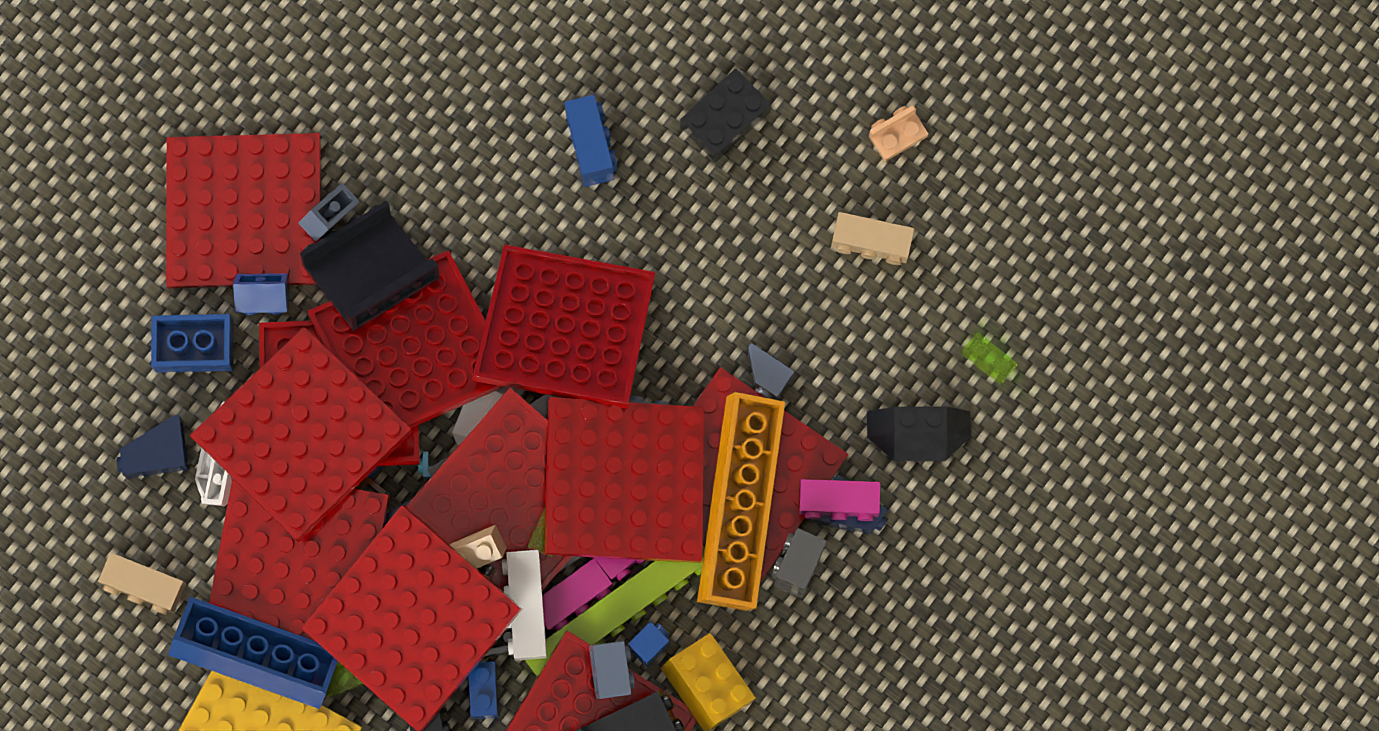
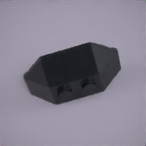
(918, 432)

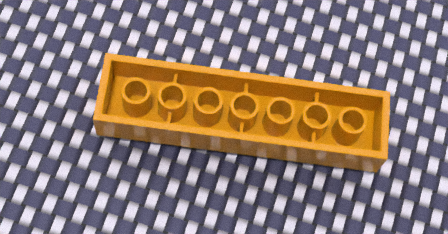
(741, 501)

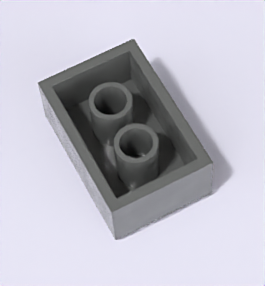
(797, 567)

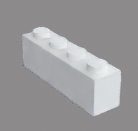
(526, 591)

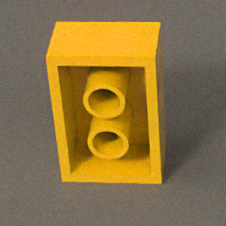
(707, 682)

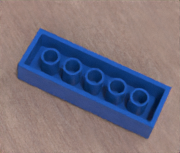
(253, 652)

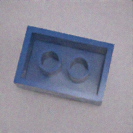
(590, 140)
(192, 343)

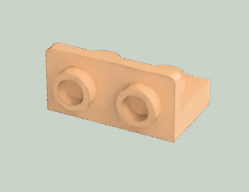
(897, 133)

